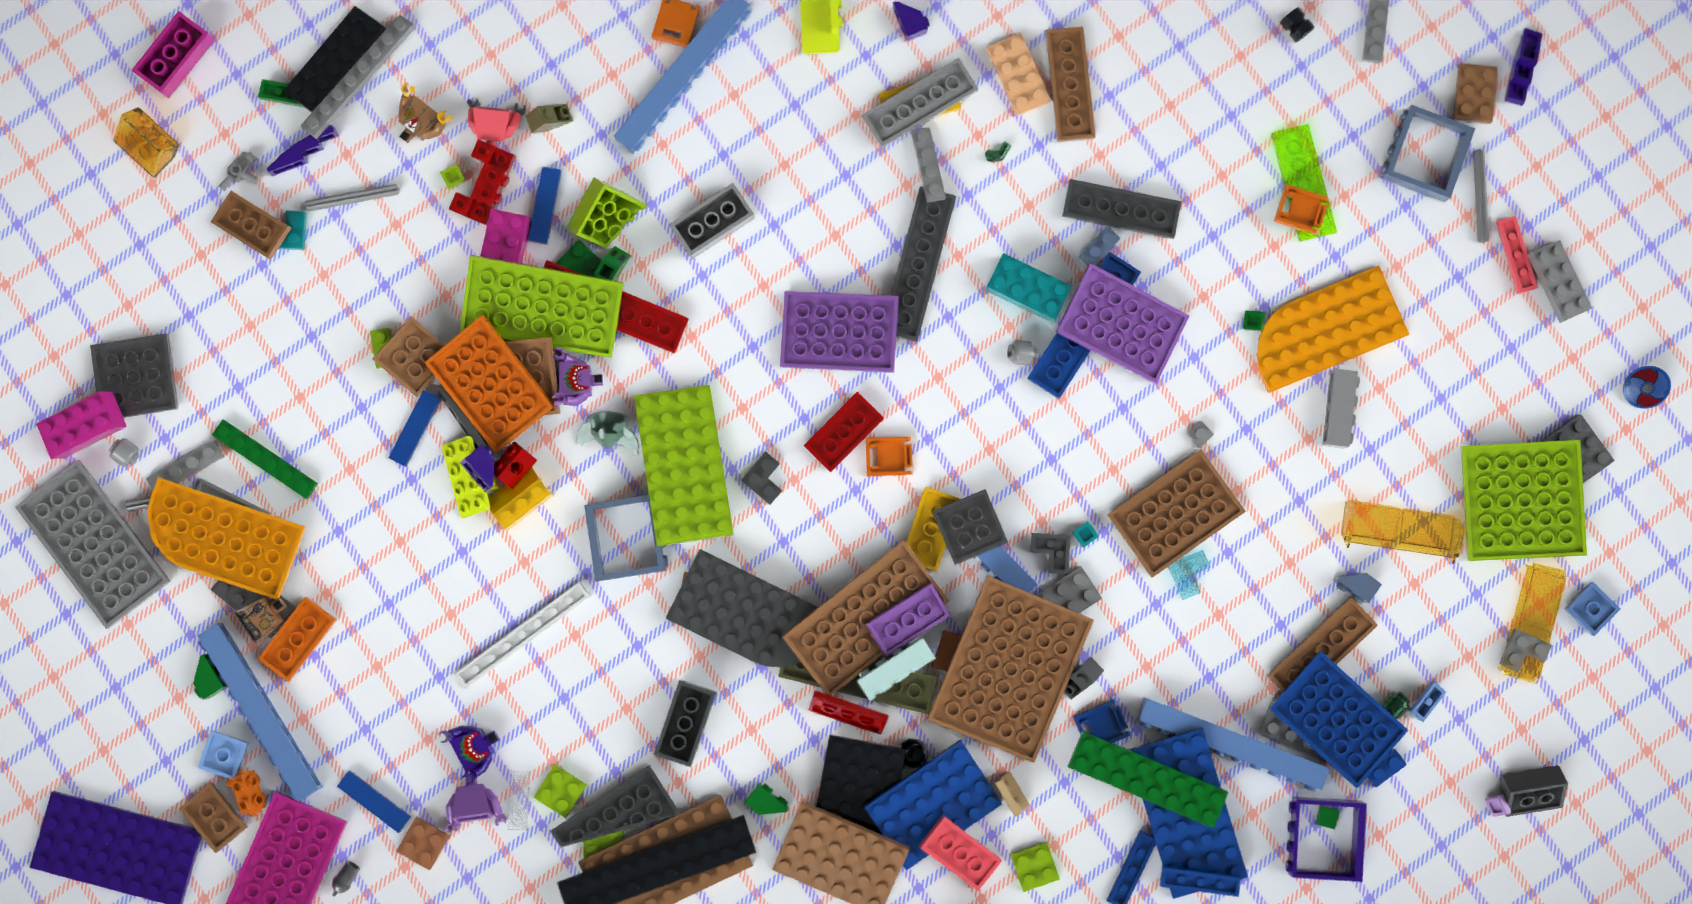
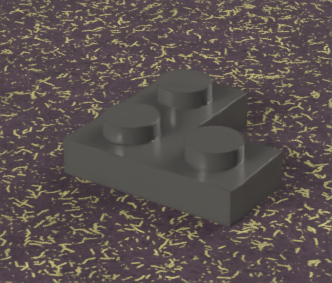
(758, 479)
(1056, 546)

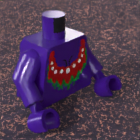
(472, 749)

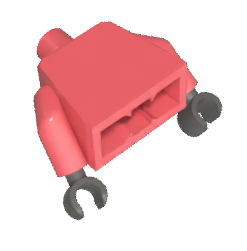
(493, 123)

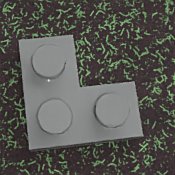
(1519, 646)

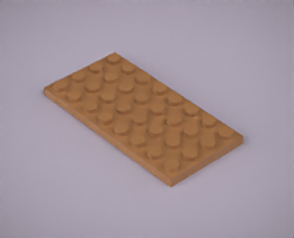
(834, 636)
(692, 820)

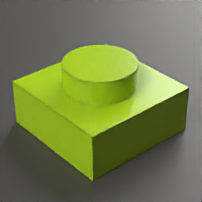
(453, 176)

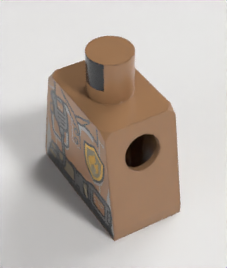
(261, 618)

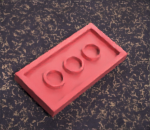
(960, 853)

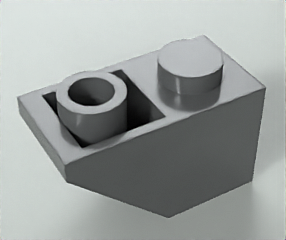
(1083, 677)

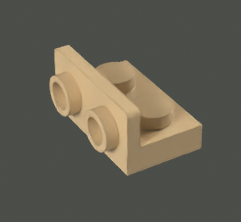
(1012, 793)

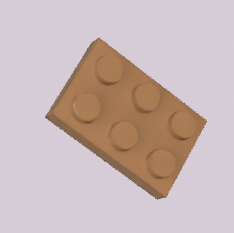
(1475, 93)
(213, 817)

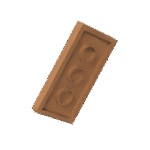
(250, 225)

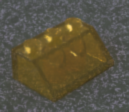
(145, 141)

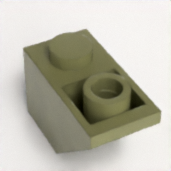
(548, 117)

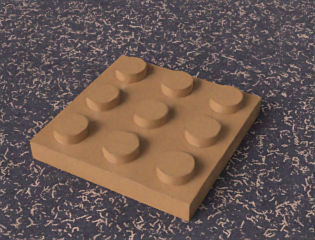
(406, 353)

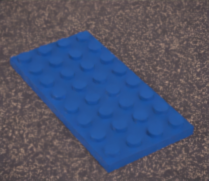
(1183, 840)

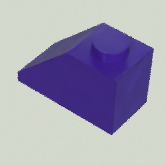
(910, 20)
(480, 466)

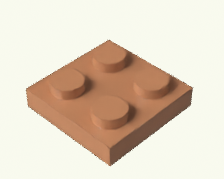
(423, 843)

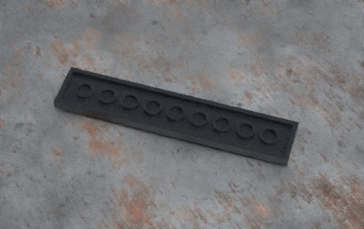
(660, 865)

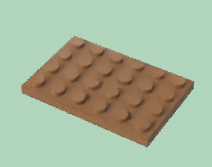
(1176, 513)
(840, 857)

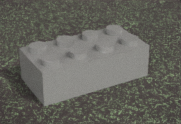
(712, 221)

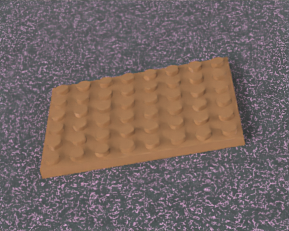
(1010, 669)

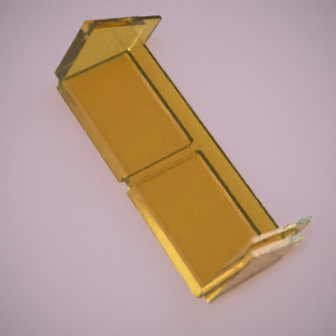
(1402, 529)
(1537, 614)

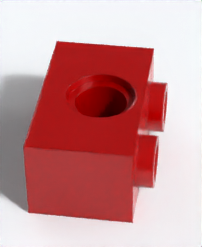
(521, 460)

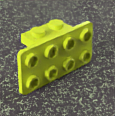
(820, 26)
(468, 494)

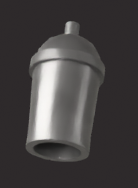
(344, 878)

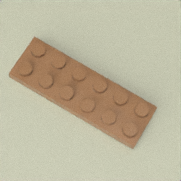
(1070, 84)
(1333, 637)

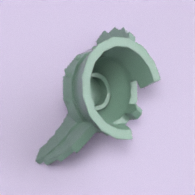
(608, 429)

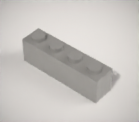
(1340, 408)

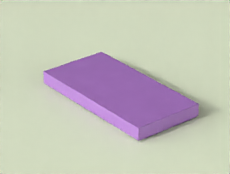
(907, 619)

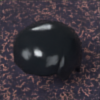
(915, 754)

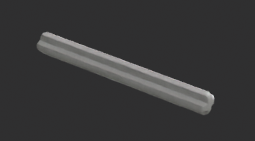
(1481, 196)
(352, 197)

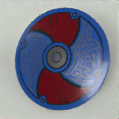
(1646, 387)

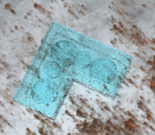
(1184, 570)

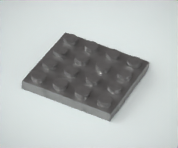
(137, 374)

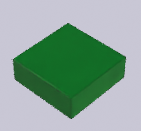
(1254, 320)
(1327, 817)

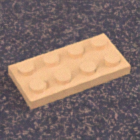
(1018, 74)

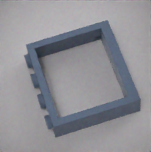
(1456, 164)
(662, 560)

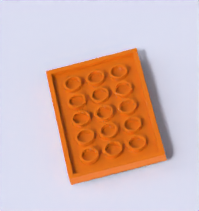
(489, 384)

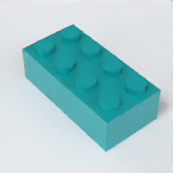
(1028, 288)

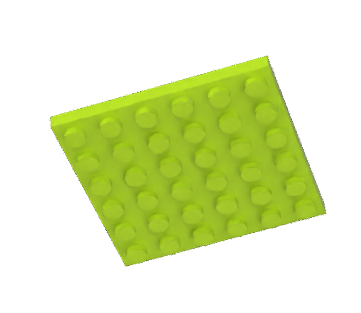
(1523, 500)

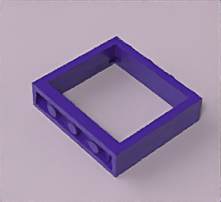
(1357, 846)

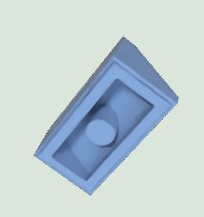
(1427, 701)

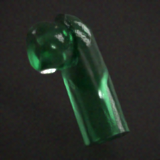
(998, 155)

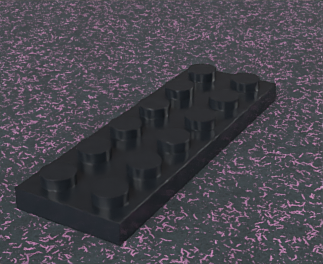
(334, 58)

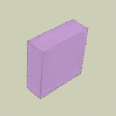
(1497, 805)

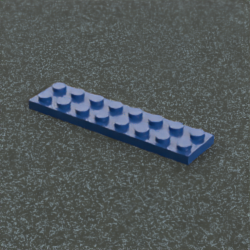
(1063, 356)

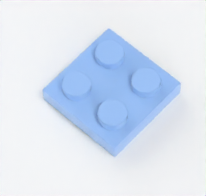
(223, 754)

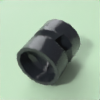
(1297, 24)

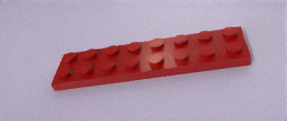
(645, 319)

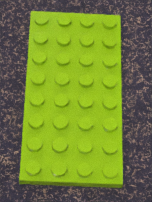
(543, 302)
(683, 465)

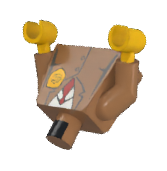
(418, 117)

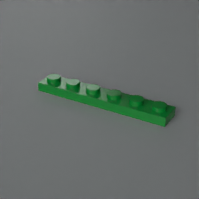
(265, 459)

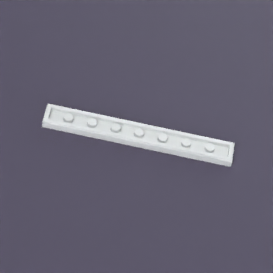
(522, 635)

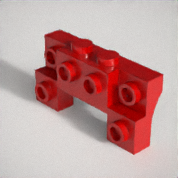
(488, 185)

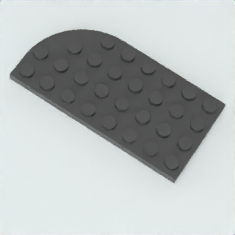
(738, 611)

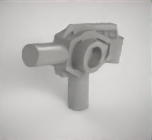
(239, 170)

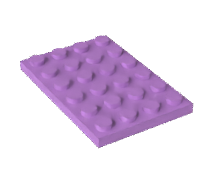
(1122, 323)
(839, 331)

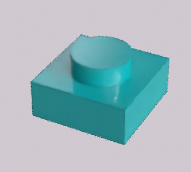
(1085, 534)

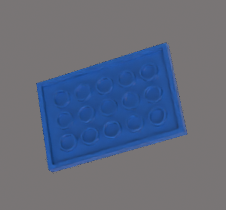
(1338, 719)
(942, 786)

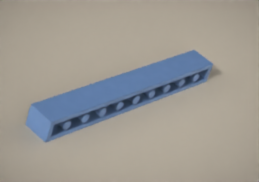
(682, 73)
(259, 711)
(1235, 744)

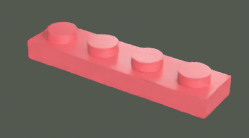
(1516, 254)

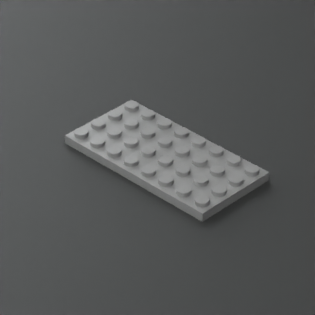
(92, 544)

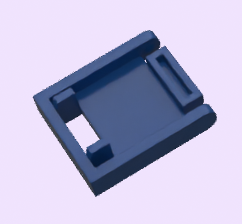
(1104, 722)

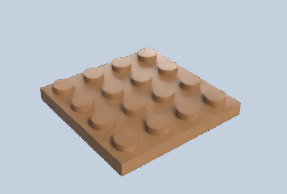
(538, 359)

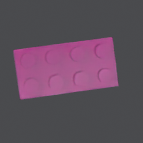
(173, 54)
(506, 236)
(81, 425)

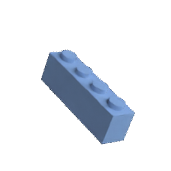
(1006, 569)

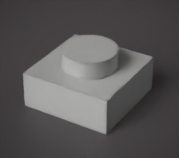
(1200, 434)

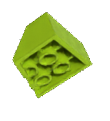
(603, 213)

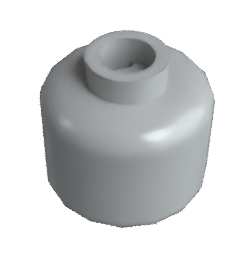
(1021, 352)
(124, 452)

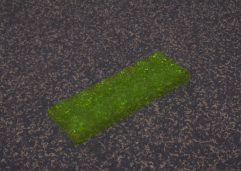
(1302, 170)

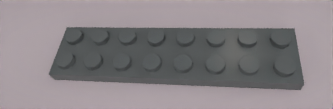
(920, 262)

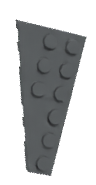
(627, 806)

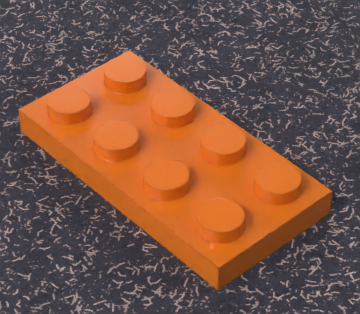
(297, 639)

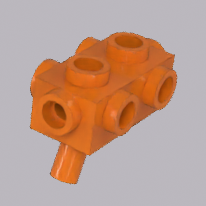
(248, 792)

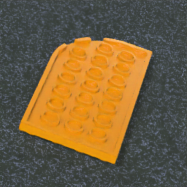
(1328, 329)
(223, 538)

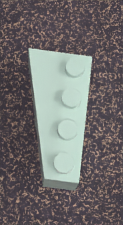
(895, 668)

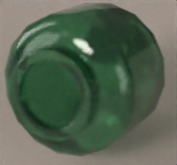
(1396, 704)

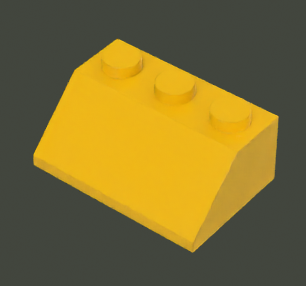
(515, 504)

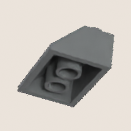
(1534, 790)

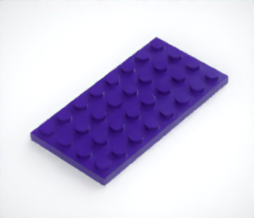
(116, 849)

